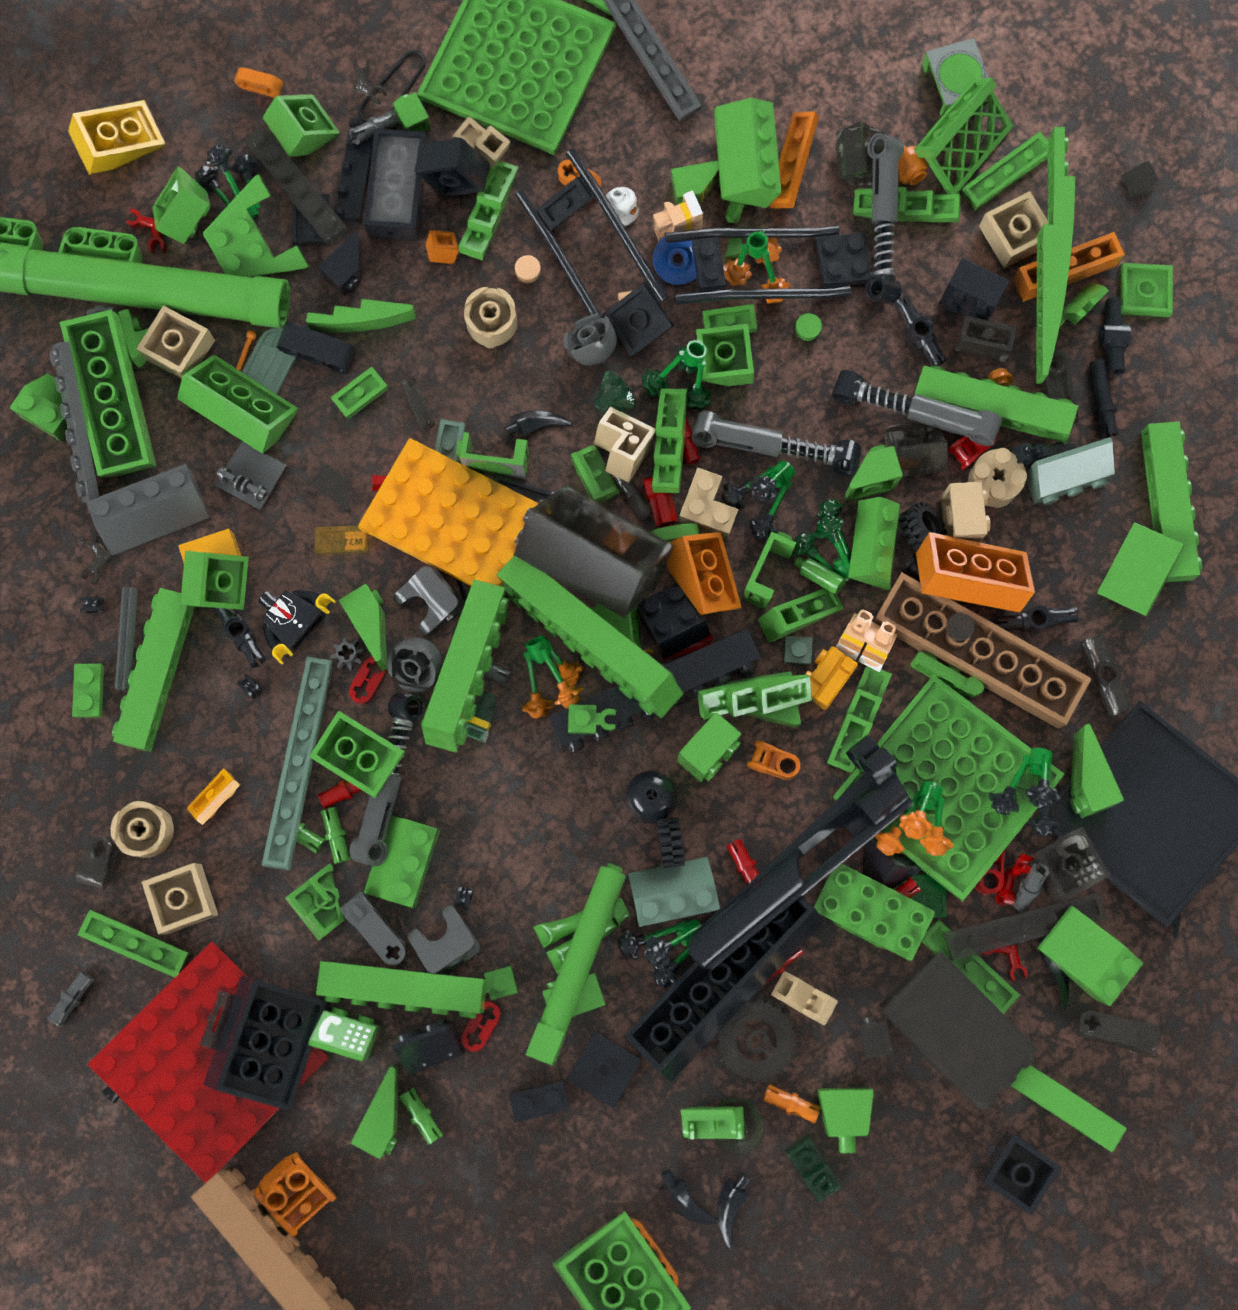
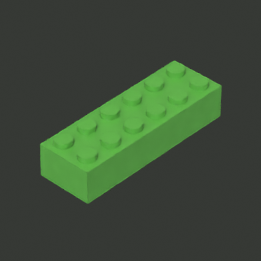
(109, 395)
(465, 666)

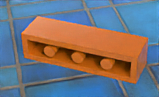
(1085, 261)

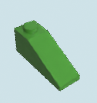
(799, 614)
(369, 620)
(380, 1121)

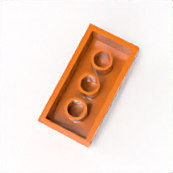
(974, 572)

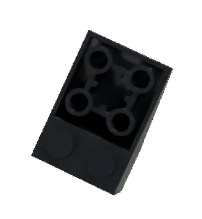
(428, 1049)

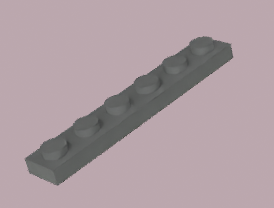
(654, 57)
(72, 411)

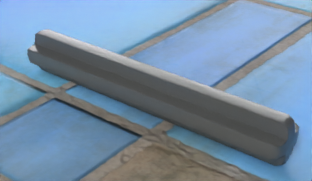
(126, 637)

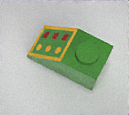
(695, 178)

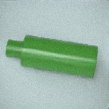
(820, 575)

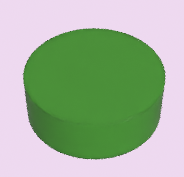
(808, 327)

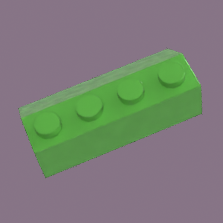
(747, 152)
(206, 390)

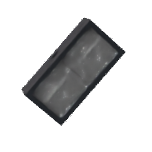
(393, 187)

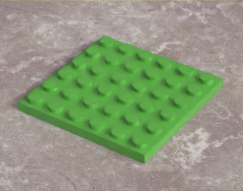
(518, 66)
(969, 756)

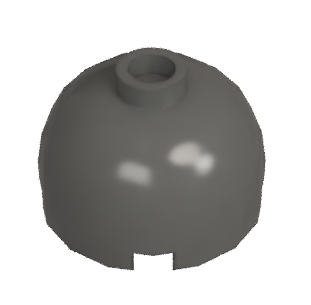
(591, 340)
(415, 664)

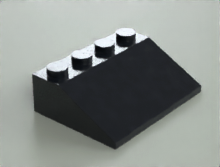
(264, 1043)

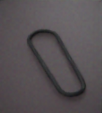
(390, 72)

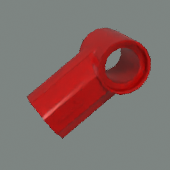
(661, 505)

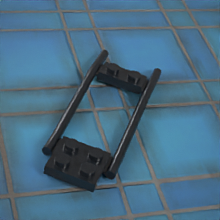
(840, 258)
(636, 317)

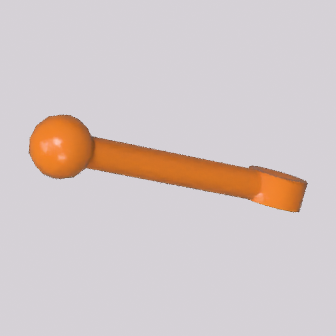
(251, 335)

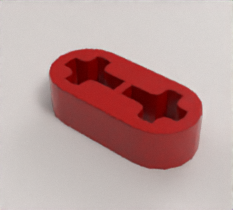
(362, 677)
(486, 1031)

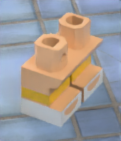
(679, 217)
(878, 640)

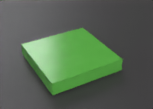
(1146, 289)

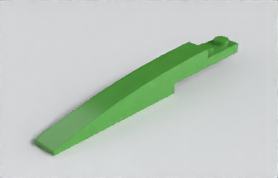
(1054, 251)

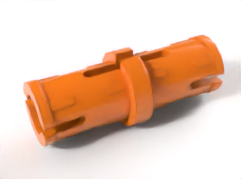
(791, 1103)

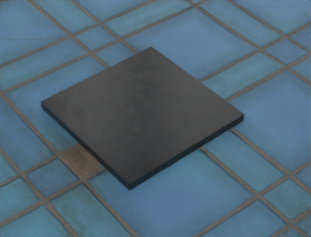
(1173, 818)

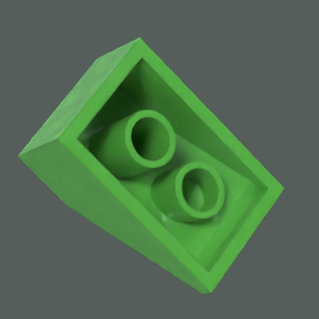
(357, 754)
(1091, 778)
(1090, 956)

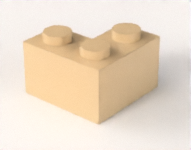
(626, 440)
(703, 509)

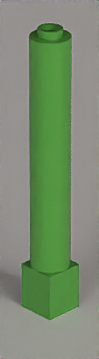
(576, 966)

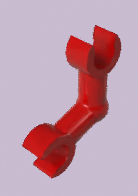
(156, 236)
(1006, 895)
(1013, 958)

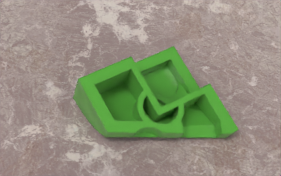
(1083, 303)
(318, 903)

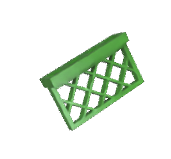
(956, 121)

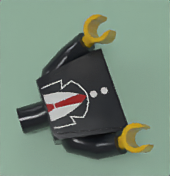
(291, 619)

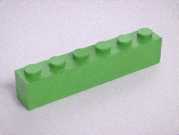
(1019, 410)
(1171, 494)
(153, 672)
(401, 987)

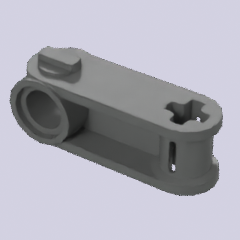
(375, 929)

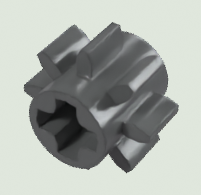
(341, 651)

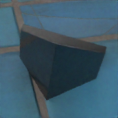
(886, 868)

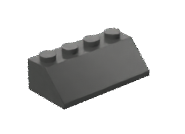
(148, 510)

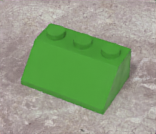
(875, 542)
(407, 862)

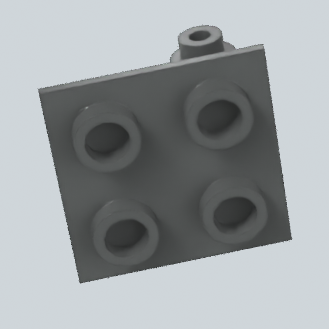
(250, 475)

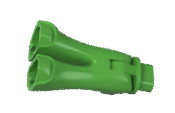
(551, 932)

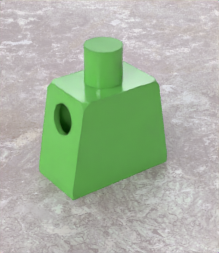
(846, 1114)

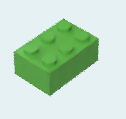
(708, 747)

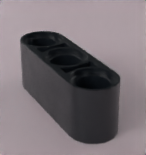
(315, 348)

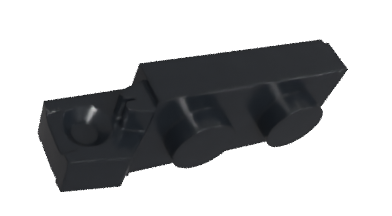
(1029, 454)

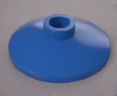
(667, 268)

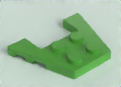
(239, 242)

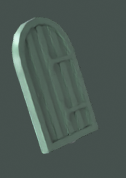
(267, 363)

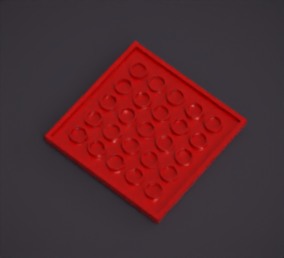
(162, 1068)

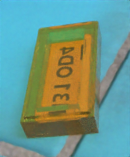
(340, 540)

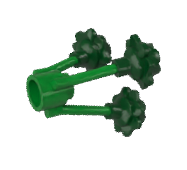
(689, 358)
(829, 527)

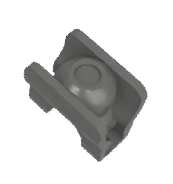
(439, 594)
(451, 950)

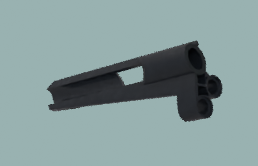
(863, 810)

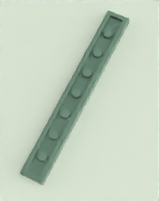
(298, 764)

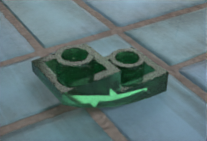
(813, 1168)

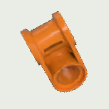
(772, 760)

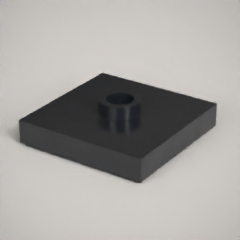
(604, 1069)

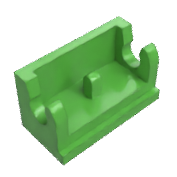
(593, 474)
(713, 1122)

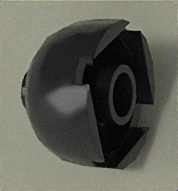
(649, 810)

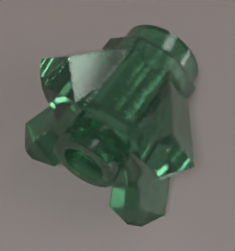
(614, 394)

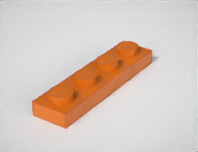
(794, 156)

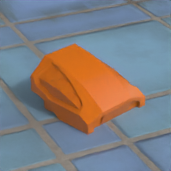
(293, 1193)

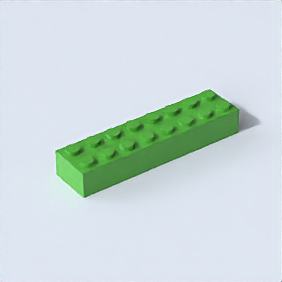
(591, 636)

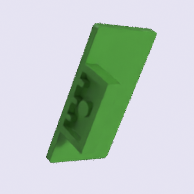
(873, 911)

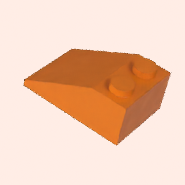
(704, 572)

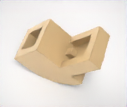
(487, 142)
(804, 998)

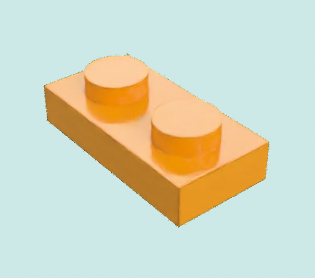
(213, 796)

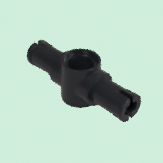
(914, 320)
(1114, 336)
(1049, 616)
(246, 640)

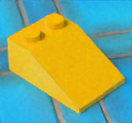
(114, 135)

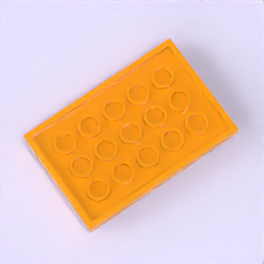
(447, 515)

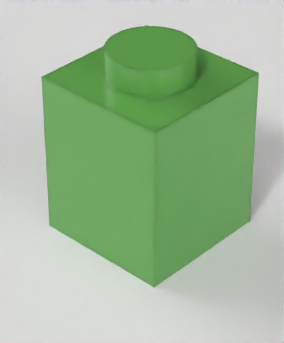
(411, 113)

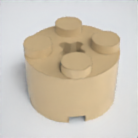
(500, 307)
(999, 464)
(141, 814)

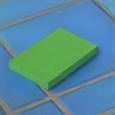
(1140, 569)

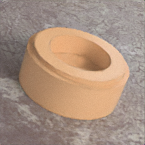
(527, 269)

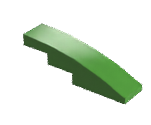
(914, 205)
(488, 210)
(369, 317)
(669, 440)
(754, 695)
(859, 716)
(1069, 1108)

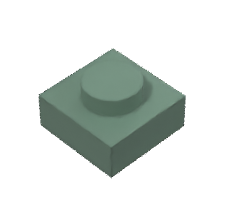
(798, 650)

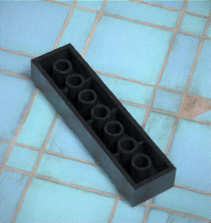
(694, 672)
(708, 999)

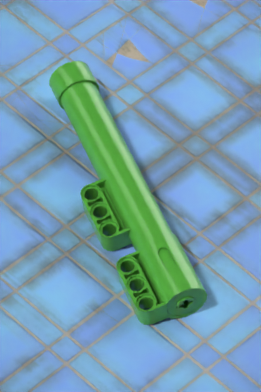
(110, 270)

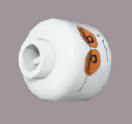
(624, 204)

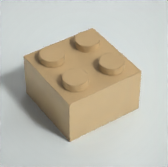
(1014, 229)
(175, 343)
(965, 511)
(179, 898)

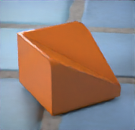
(442, 247)

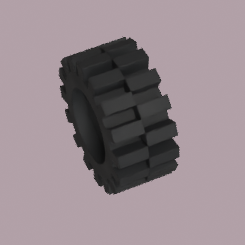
(918, 522)
(670, 842)

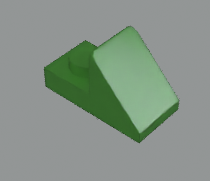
(133, 334)

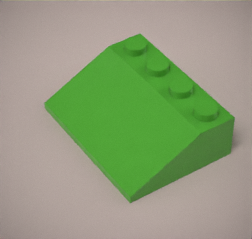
(618, 1271)

